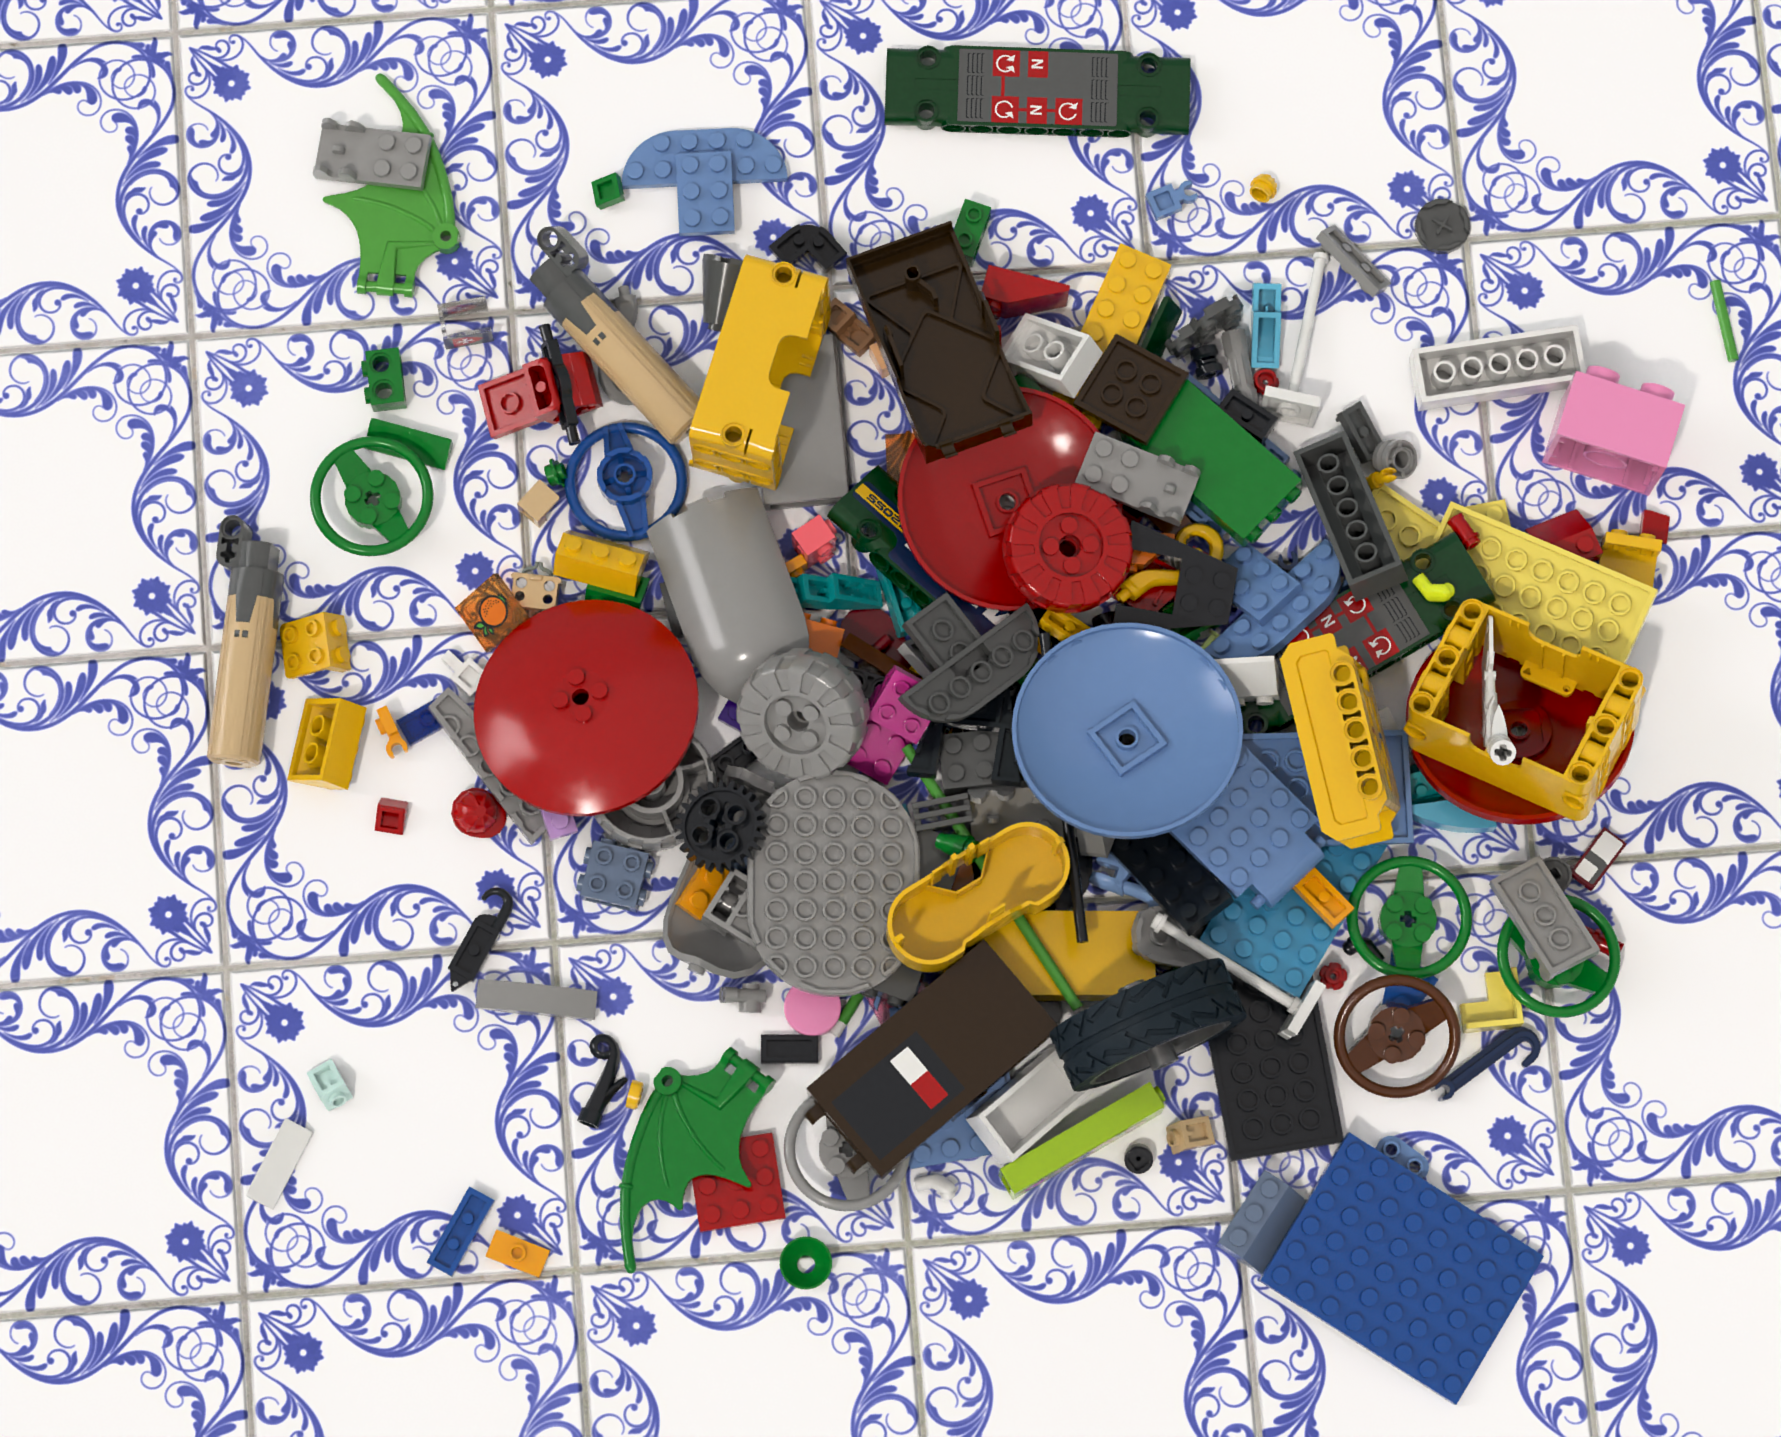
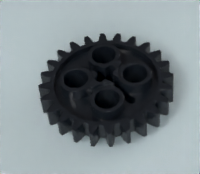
(696, 821)

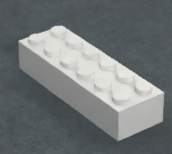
(1496, 367)

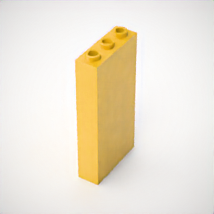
(1091, 968)

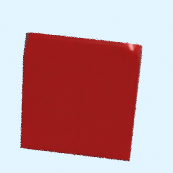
(1655, 524)
(391, 816)

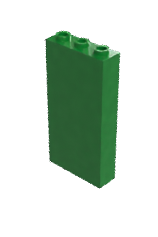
(1239, 478)

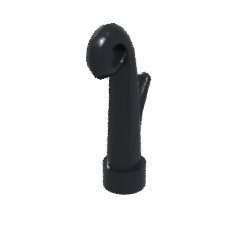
(605, 1087)

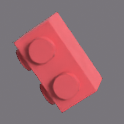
(815, 540)

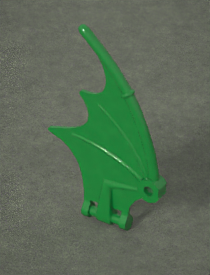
(687, 1134)

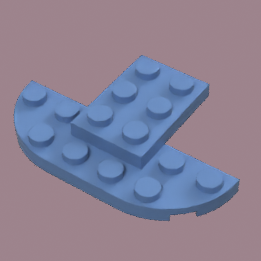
(704, 169)
(1276, 602)

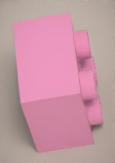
(1614, 430)

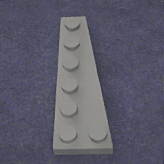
(458, 723)

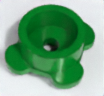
(555, 473)

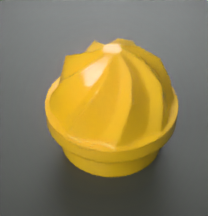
(1263, 188)

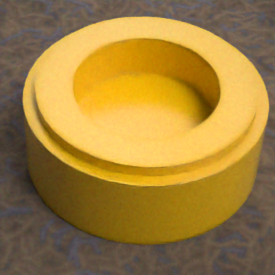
(634, 1094)

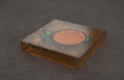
(492, 612)

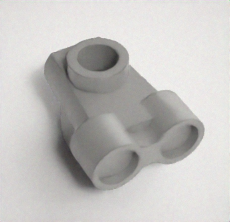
(749, 997)

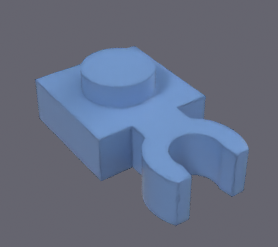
(1166, 200)

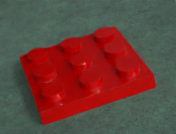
(729, 1204)

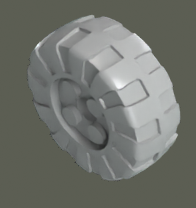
(803, 713)
(652, 819)

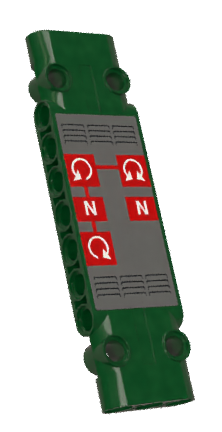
(1037, 91)
(1386, 624)

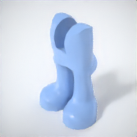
(1118, 883)

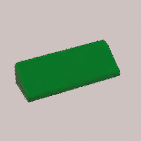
(429, 447)

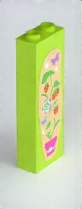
(1082, 1140)

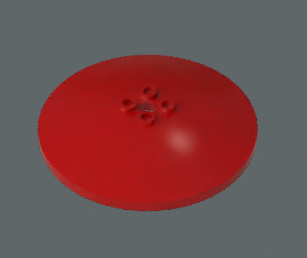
(1552, 737)

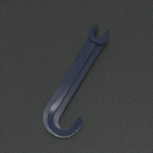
(1487, 1057)

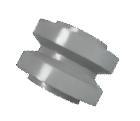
(1395, 454)

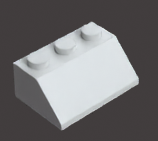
(1253, 678)

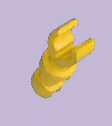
(1377, 479)

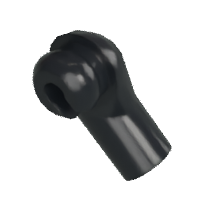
(1349, 949)

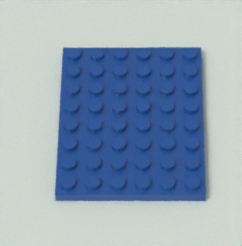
(1401, 1268)

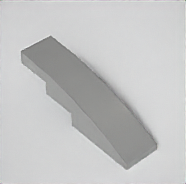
(536, 999)

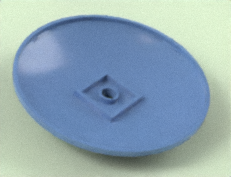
(1135, 684)

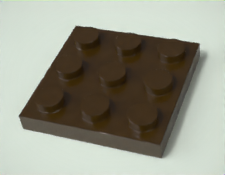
(1131, 389)

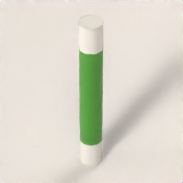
(846, 1014)

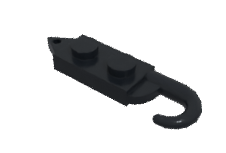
(479, 941)

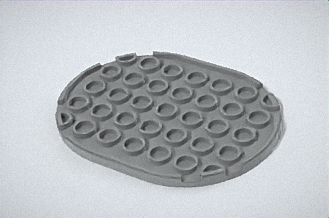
(827, 882)

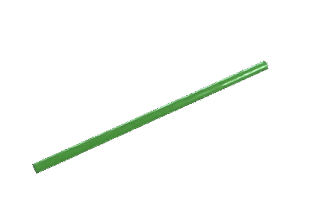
(1021, 922)

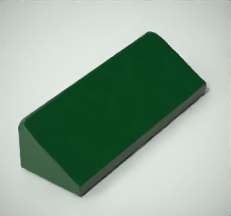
(1162, 326)

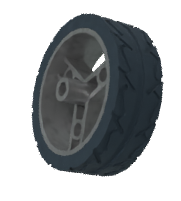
(1148, 1024)

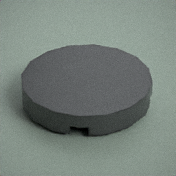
(1442, 226)

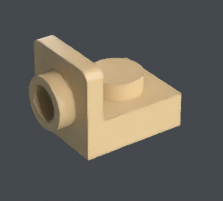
(1190, 1134)

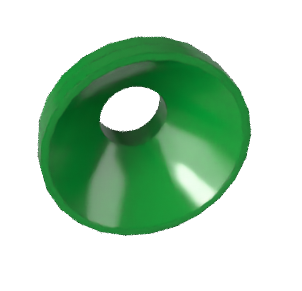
(803, 1247)

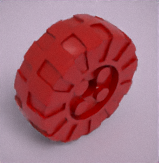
(1093, 530)

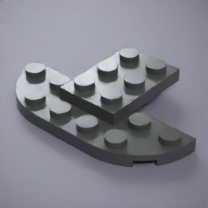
(967, 665)

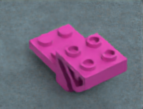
(889, 728)

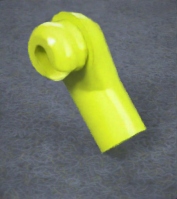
(1433, 592)

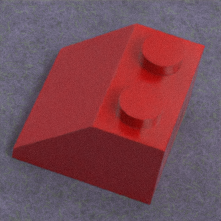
(1569, 533)

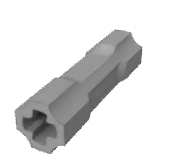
(1240, 372)

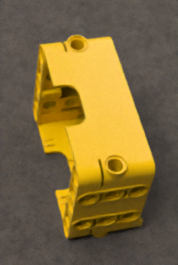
(766, 335)
(1544, 665)

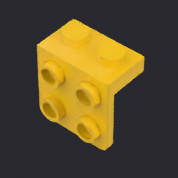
(1631, 554)
(315, 645)

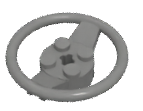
(853, 1185)

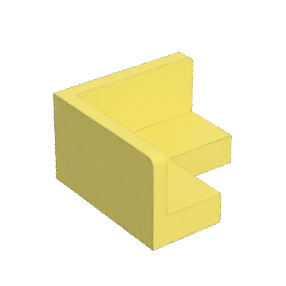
(1498, 1012)

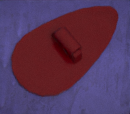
(875, 629)

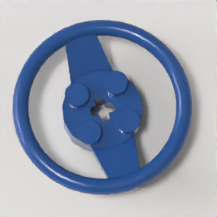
(630, 495)

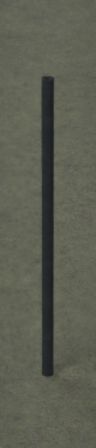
(1070, 842)

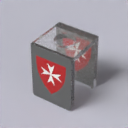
(460, 308)

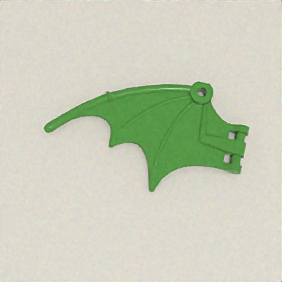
(397, 224)

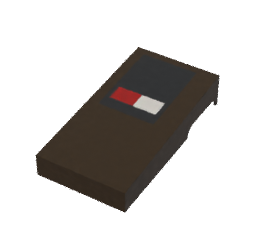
(930, 1060)

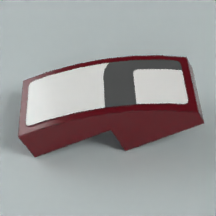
(1597, 859)

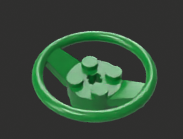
(364, 483)
(1410, 900)
(1583, 976)

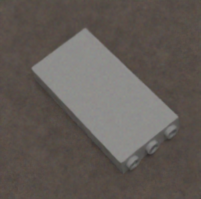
(815, 457)

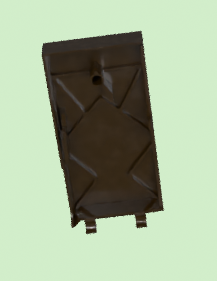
(939, 342)

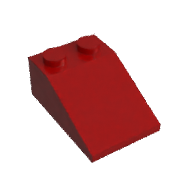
(1017, 293)

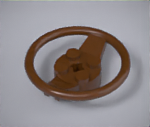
(1379, 1045)

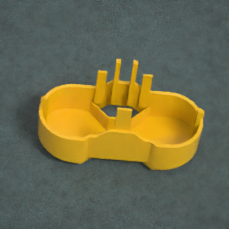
(1019, 876)

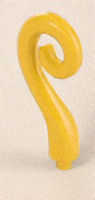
(1146, 579)

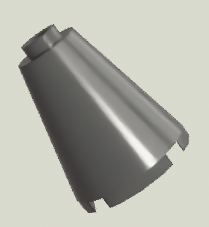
(719, 281)

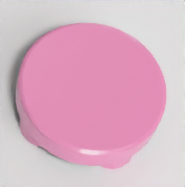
(811, 1013)

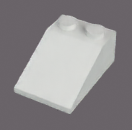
(1052, 354)

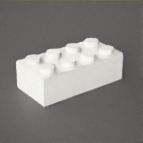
(1026, 1108)

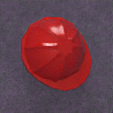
(478, 813)

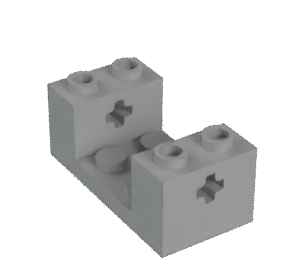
(729, 909)

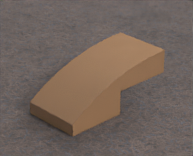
(849, 328)

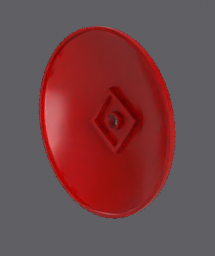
(954, 508)
(596, 752)

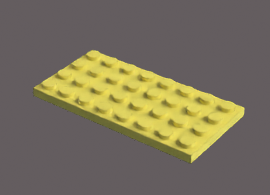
(1555, 590)

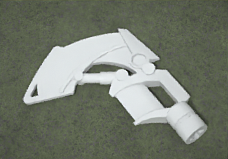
(1493, 721)

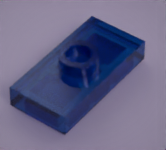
(418, 725)

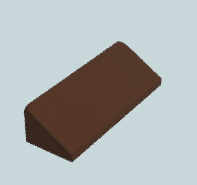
(869, 656)

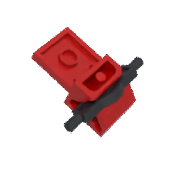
(543, 390)

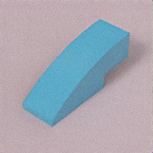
(1265, 325)
(1448, 817)

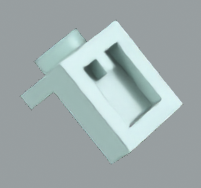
(329, 1085)

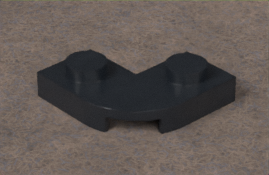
(811, 240)

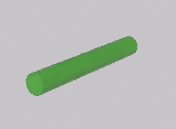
(1724, 321)

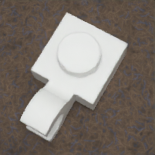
(465, 674)

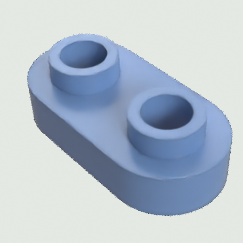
(1404, 1154)

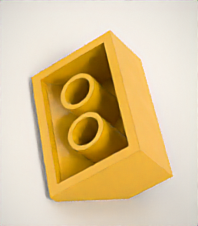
(600, 562)
(327, 743)

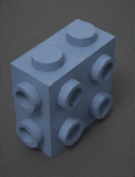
(615, 875)

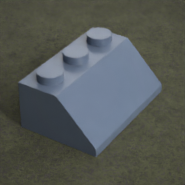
(1261, 1222)

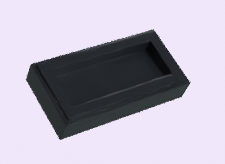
(789, 1049)

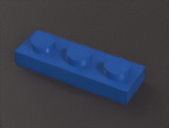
(460, 1231)

